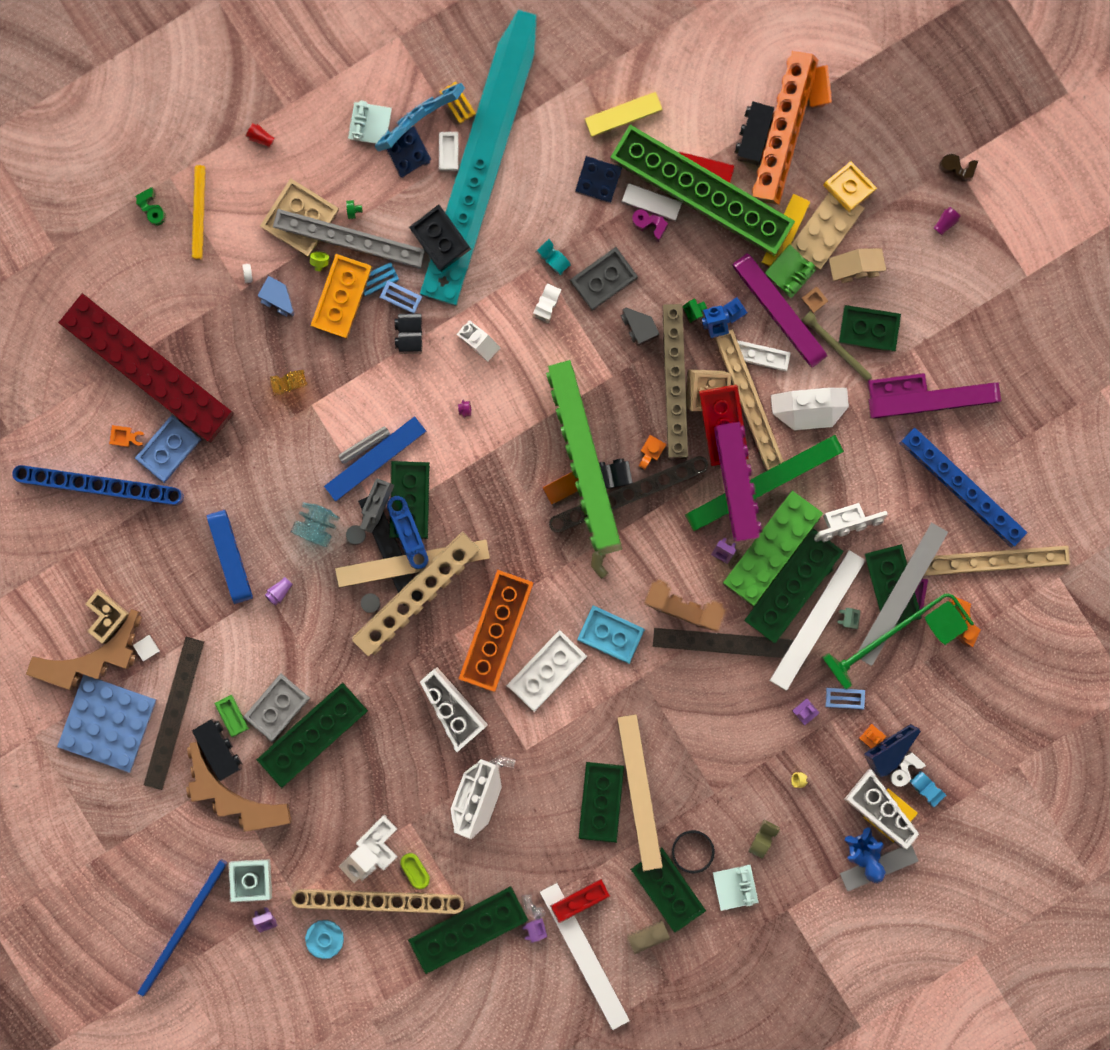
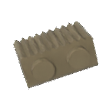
(648, 937)

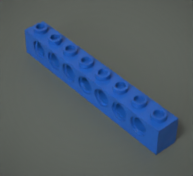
(963, 487)

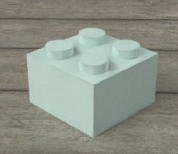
(250, 880)

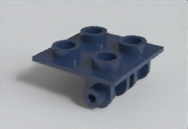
(409, 152)
(598, 179)

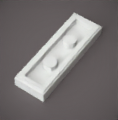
(651, 202)
(765, 356)

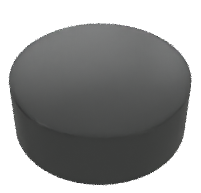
(355, 535)
(370, 603)

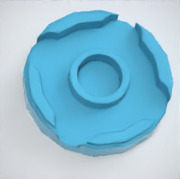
(324, 939)

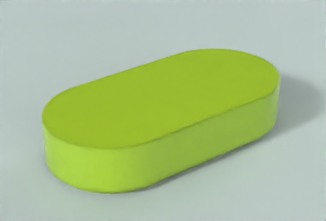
(415, 871)

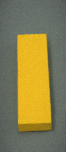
(795, 210)

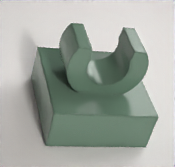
(851, 618)

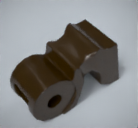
(951, 163)

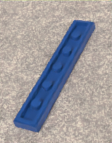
(375, 458)

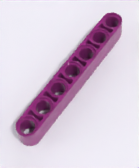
(779, 310)
(934, 400)

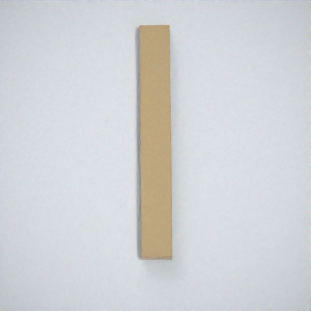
(749, 400)
(999, 560)
(396, 566)
(640, 792)

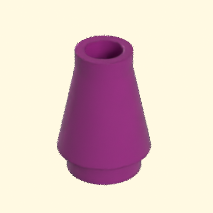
(947, 220)

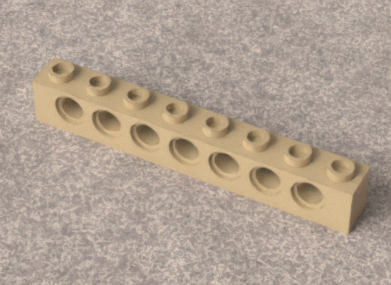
(372, 646)

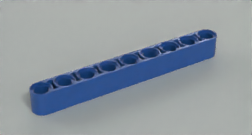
(89, 481)

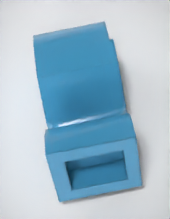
(927, 788)

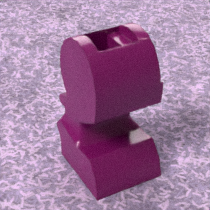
(642, 221)

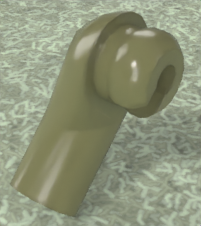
(596, 564)

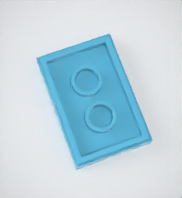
(611, 634)

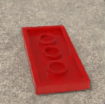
(718, 408)

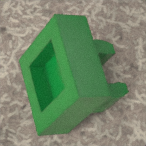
(693, 310)

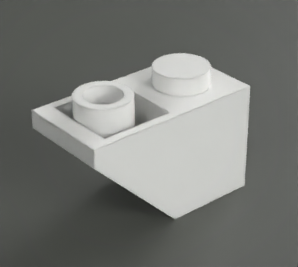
(478, 340)

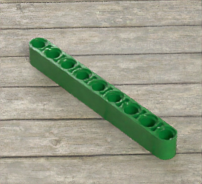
(769, 480)

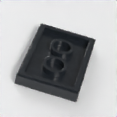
(440, 238)

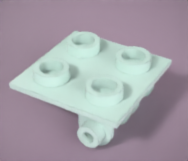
(369, 122)
(735, 887)

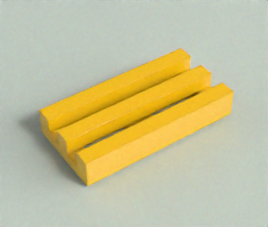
(466, 116)

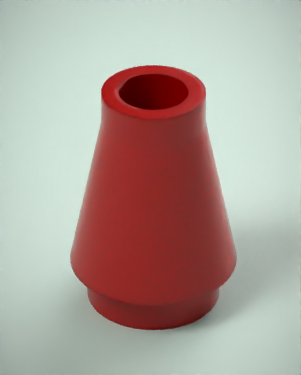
(259, 135)

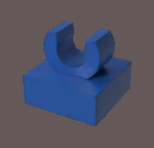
(735, 310)

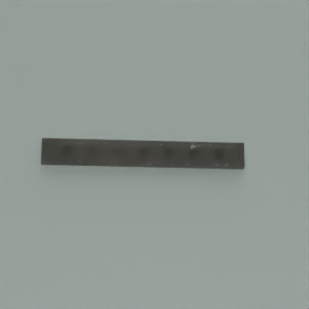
(720, 643)
(174, 713)

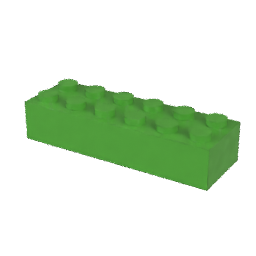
(773, 548)

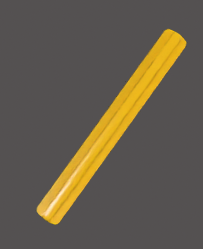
(198, 212)

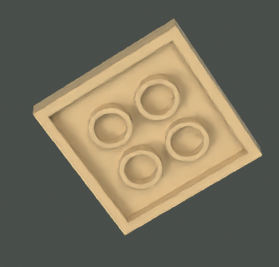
(304, 202)

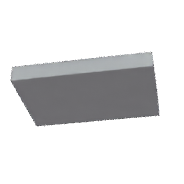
(276, 707)

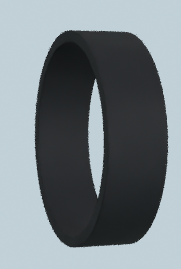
(712, 856)

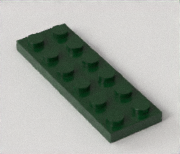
(793, 586)
(312, 735)
(468, 930)

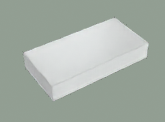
(448, 151)

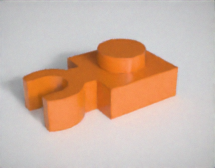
(123, 436)

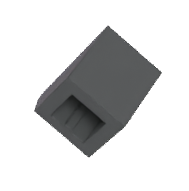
(641, 326)

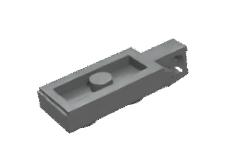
(375, 504)

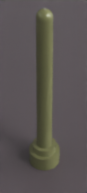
(810, 321)

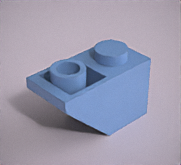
(277, 295)

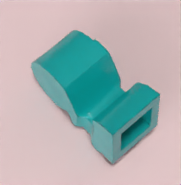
(553, 257)

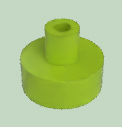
(319, 260)

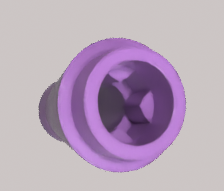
(278, 591)

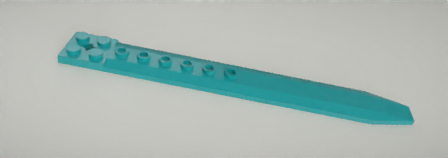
(485, 149)

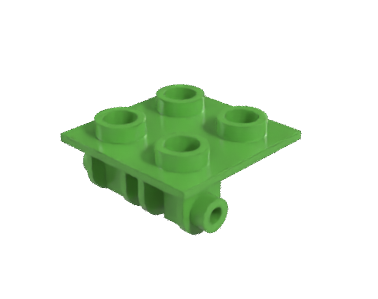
(790, 271)

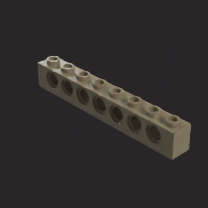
(675, 381)

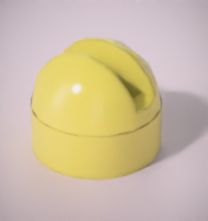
(799, 780)

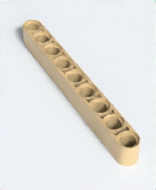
(368, 896)

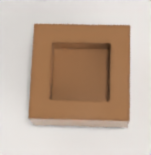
(814, 300)

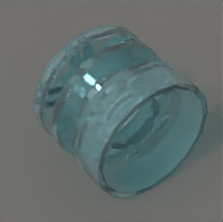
(315, 524)

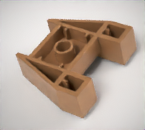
(708, 617)

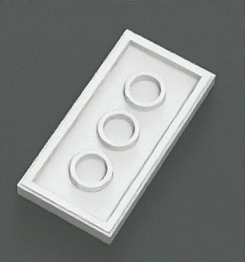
(546, 670)

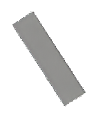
(891, 862)

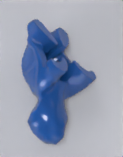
(866, 853)

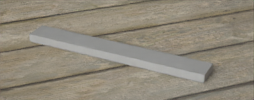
(349, 238)
(904, 589)

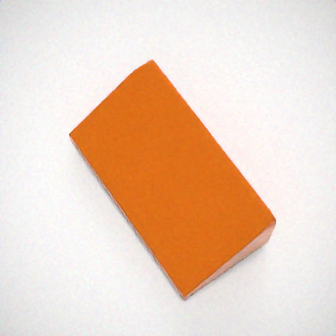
(820, 91)
(561, 488)

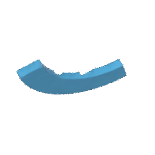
(419, 112)

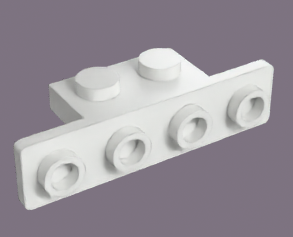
(847, 519)

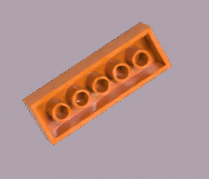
(496, 630)

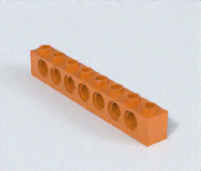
(773, 192)

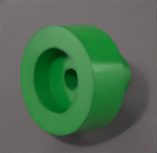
(352, 209)

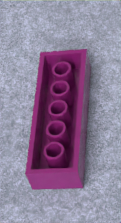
(737, 482)

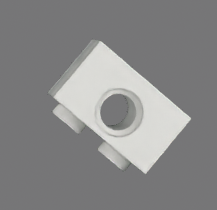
(359, 864)

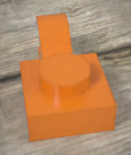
(652, 449)

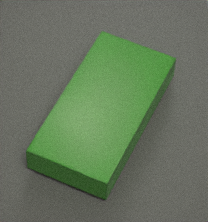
(231, 716)

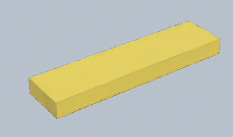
(623, 114)

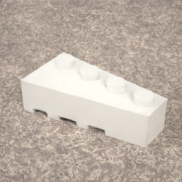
(453, 710)
(878, 807)

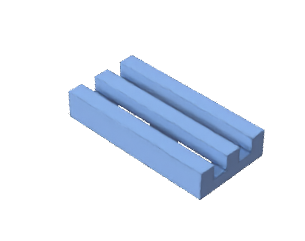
(389, 283)
(828, 698)

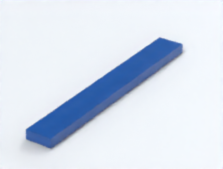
(183, 926)

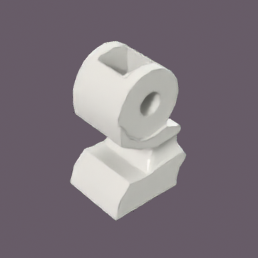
(546, 302)
(901, 776)

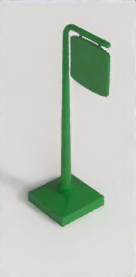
(943, 621)

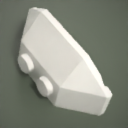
(810, 407)
(476, 798)

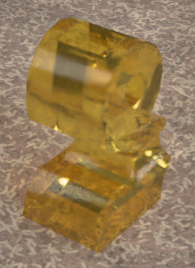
(288, 382)

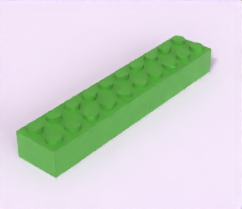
(702, 190)
(583, 453)

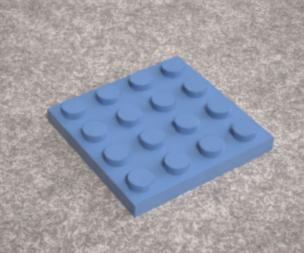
(107, 723)

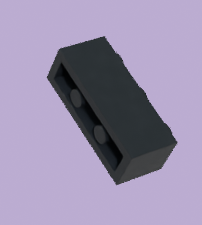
(754, 133)
(217, 749)

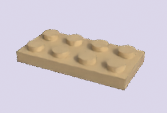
(825, 231)

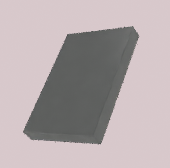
(604, 278)

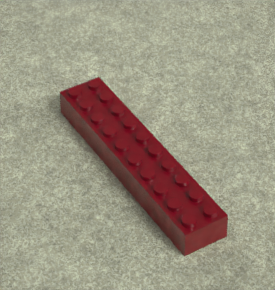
(146, 368)

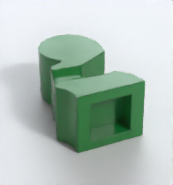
(154, 212)

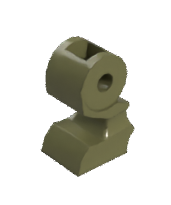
(763, 839)

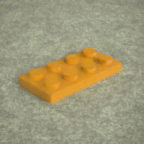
(341, 296)

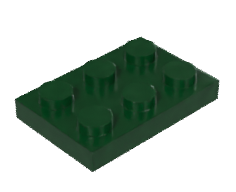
(869, 328)

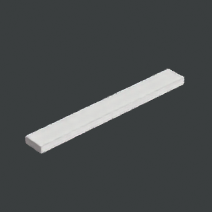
(817, 620)
(587, 962)

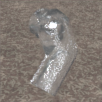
(502, 761)
(530, 909)

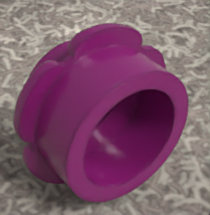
(465, 408)

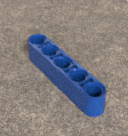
(229, 556)

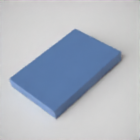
(168, 448)

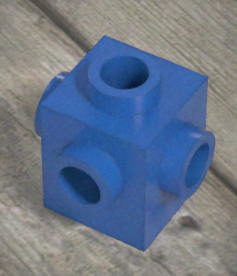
(716, 321)

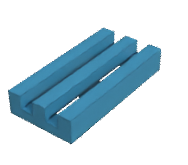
(382, 285)

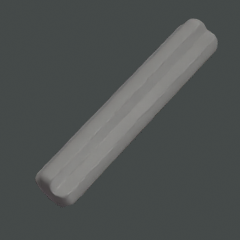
(363, 445)

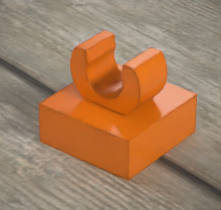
(872, 736)

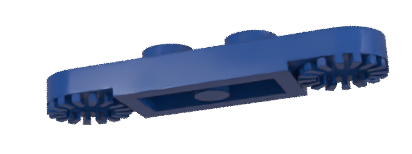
(407, 532)

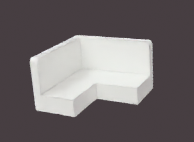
(375, 839)

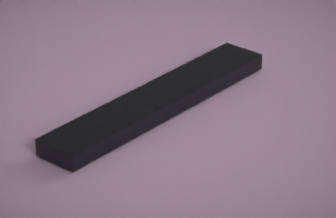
(389, 548)

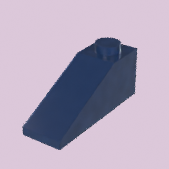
(891, 751)

